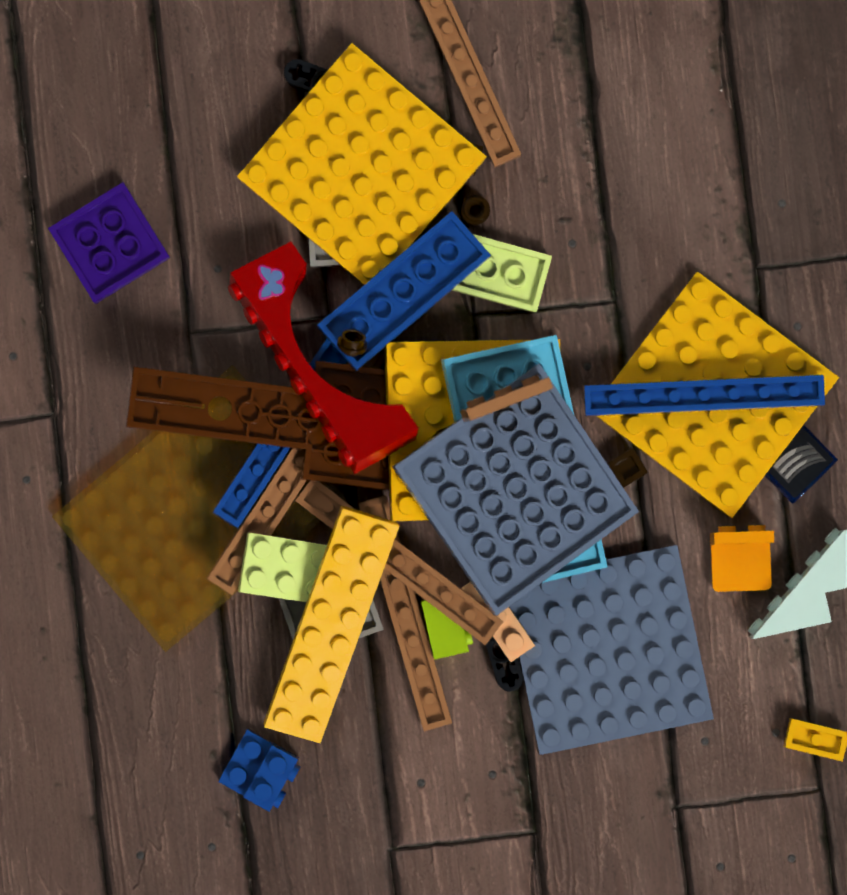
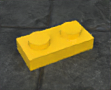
(816, 739)

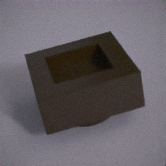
(627, 467)

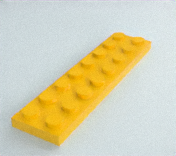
(331, 624)

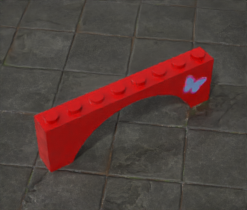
(358, 428)

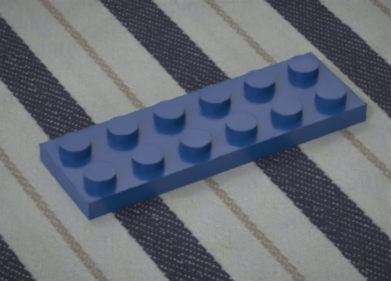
(407, 287)

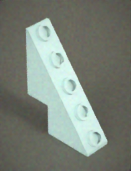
(806, 599)

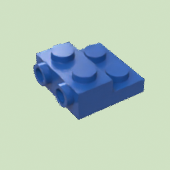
(260, 770)

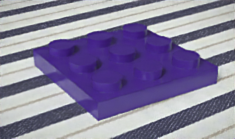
(109, 243)

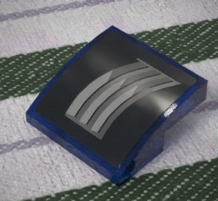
(800, 465)

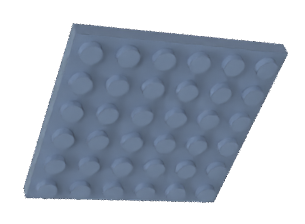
(516, 493)
(612, 653)

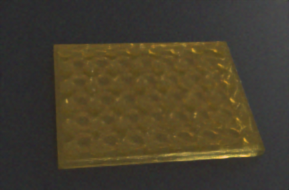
(154, 526)

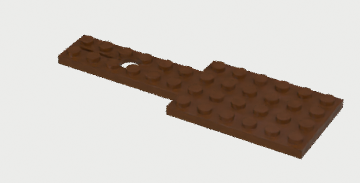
(258, 415)

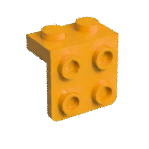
(741, 559)

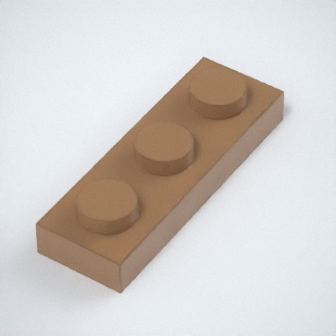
(505, 397)

